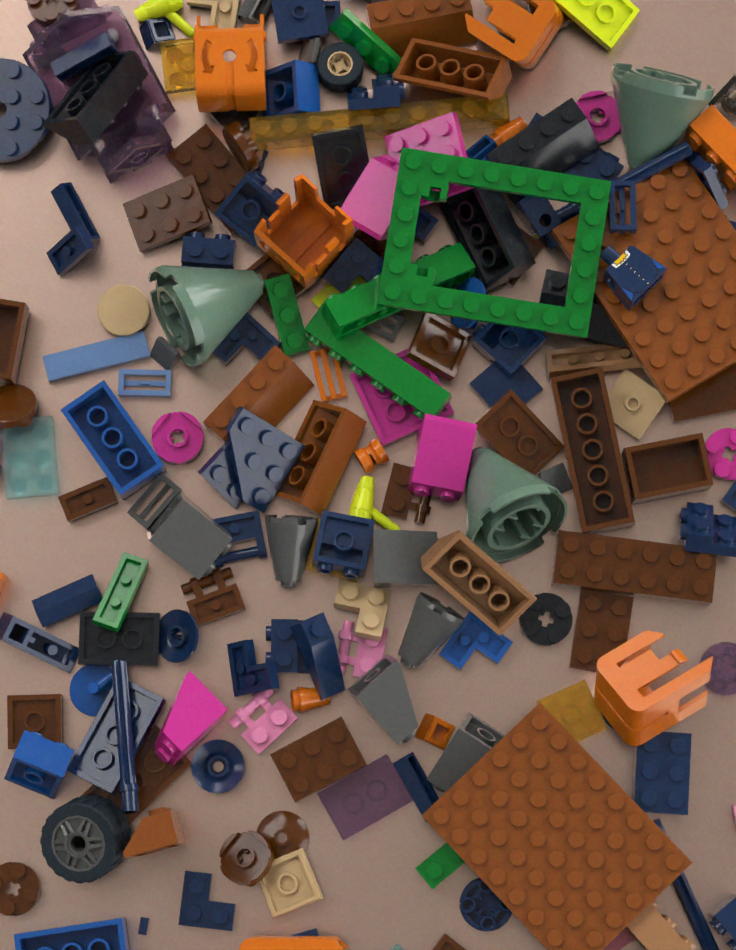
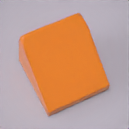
(435, 731)

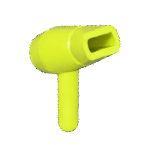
(159, 8)
(363, 504)

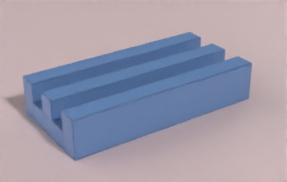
(144, 373)

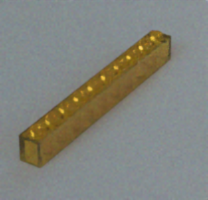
(296, 129)

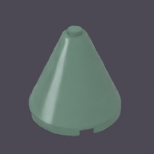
(655, 109)
(201, 305)
(508, 506)

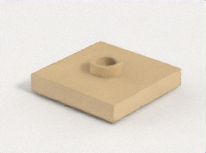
(634, 404)
(290, 884)

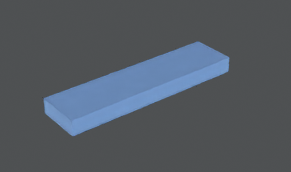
(96, 356)

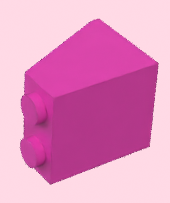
(373, 197)
(441, 458)
(189, 719)

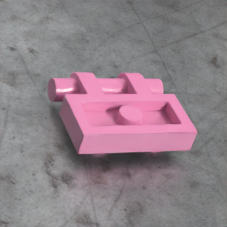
(368, 651)
(269, 726)

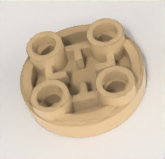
(123, 310)

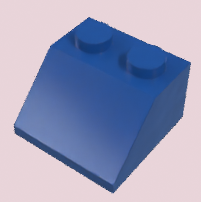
(292, 89)
(39, 764)

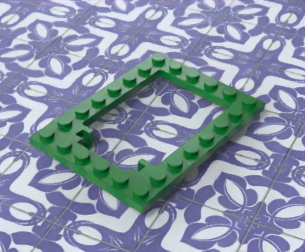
(412, 287)

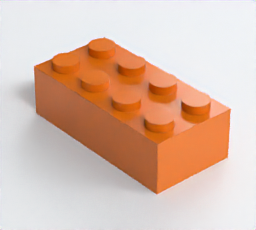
(716, 142)

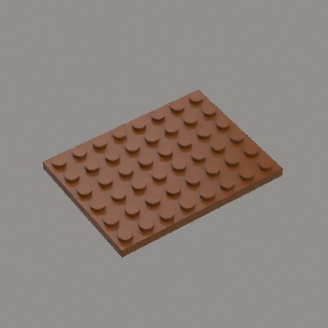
(688, 320)
(556, 837)

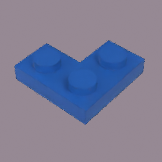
(474, 635)

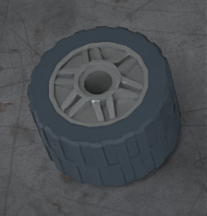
(85, 838)

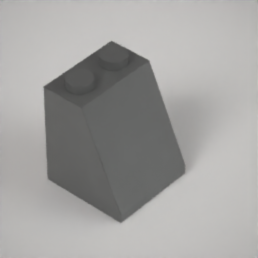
(189, 536)
(398, 558)
(387, 699)
(465, 749)

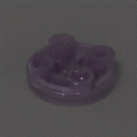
(723, 668)

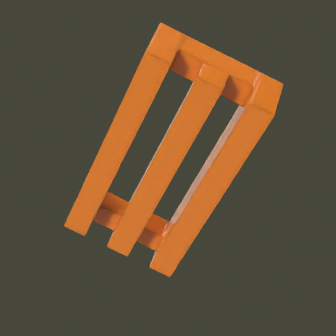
(323, 353)

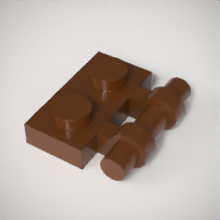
(398, 499)
(214, 604)

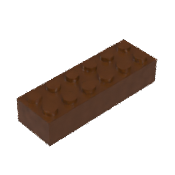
(592, 451)
(633, 568)

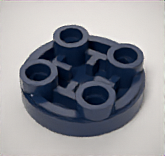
(482, 907)

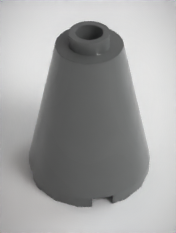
(290, 545)
(427, 630)

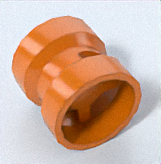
(376, 452)

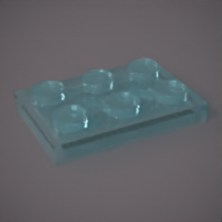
(30, 460)

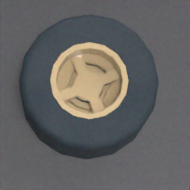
(340, 57)

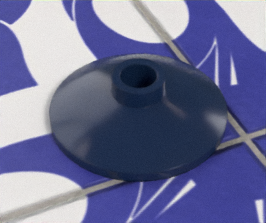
(178, 635)
(203, 766)

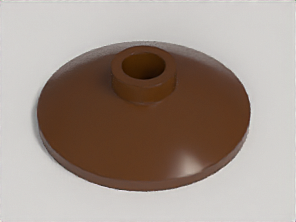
(285, 822)

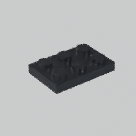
(340, 161)
(135, 642)

